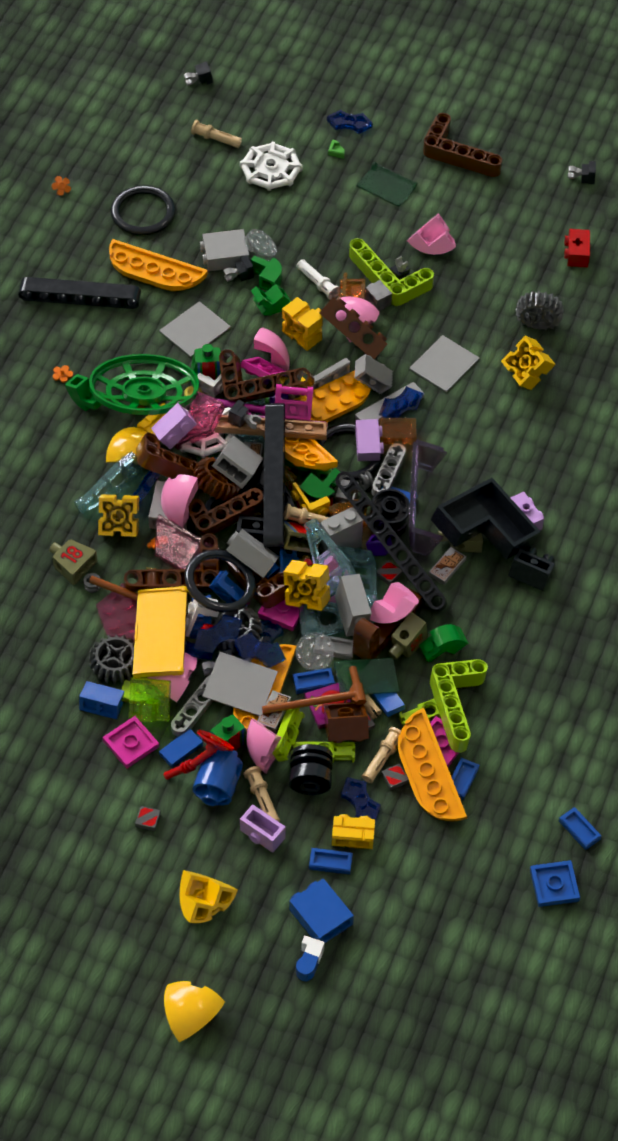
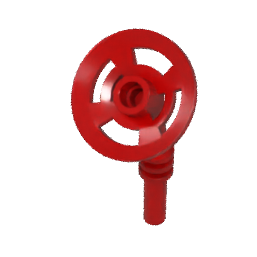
(213, 744)

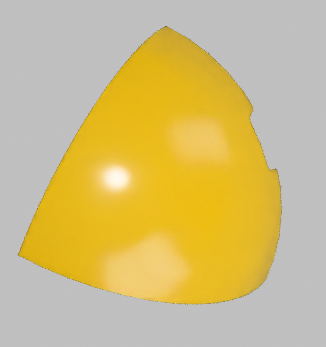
(123, 443)
(203, 896)
(190, 1008)

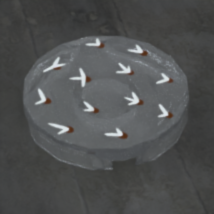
(261, 244)
(315, 651)

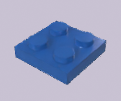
(554, 883)

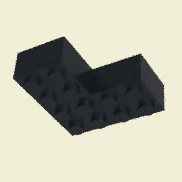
(486, 511)

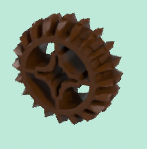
(213, 481)

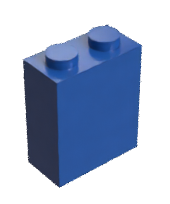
(321, 911)

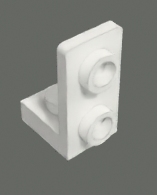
(210, 386)
(193, 610)

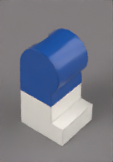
(308, 963)

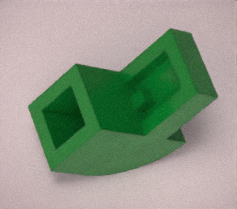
(269, 272)
(270, 301)
(80, 392)
(317, 489)
(442, 639)

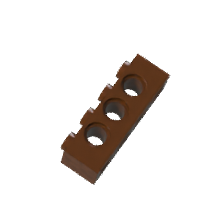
(329, 313)

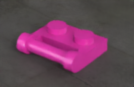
(295, 408)

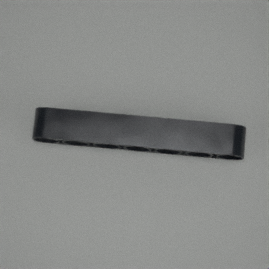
(79, 292)

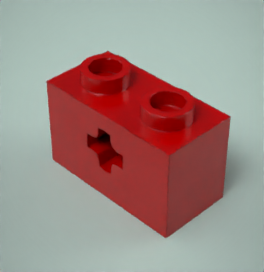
(577, 248)

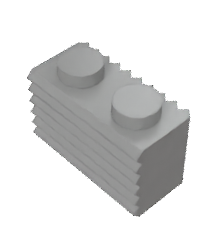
(373, 374)

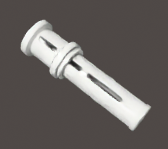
(323, 283)

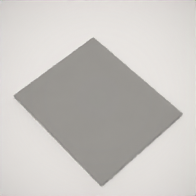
(194, 328)
(444, 363)
(240, 683)

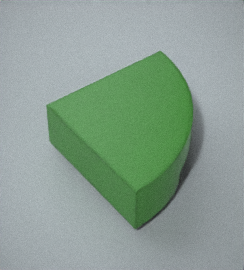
(336, 150)

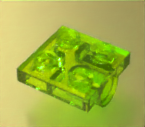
(149, 699)

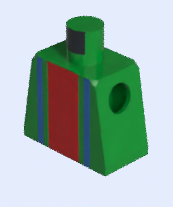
(206, 361)
(231, 731)

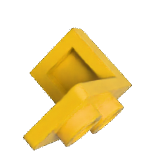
(317, 507)

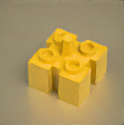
(302, 323)
(528, 362)
(118, 515)
(307, 585)

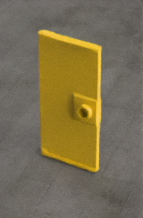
(160, 632)

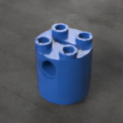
(218, 778)

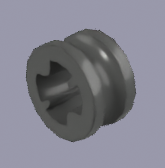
(366, 480)
(90, 588)

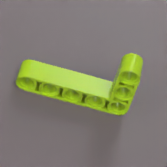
(376, 270)
(443, 682)

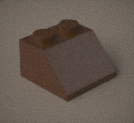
(346, 722)

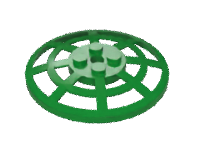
(143, 390)

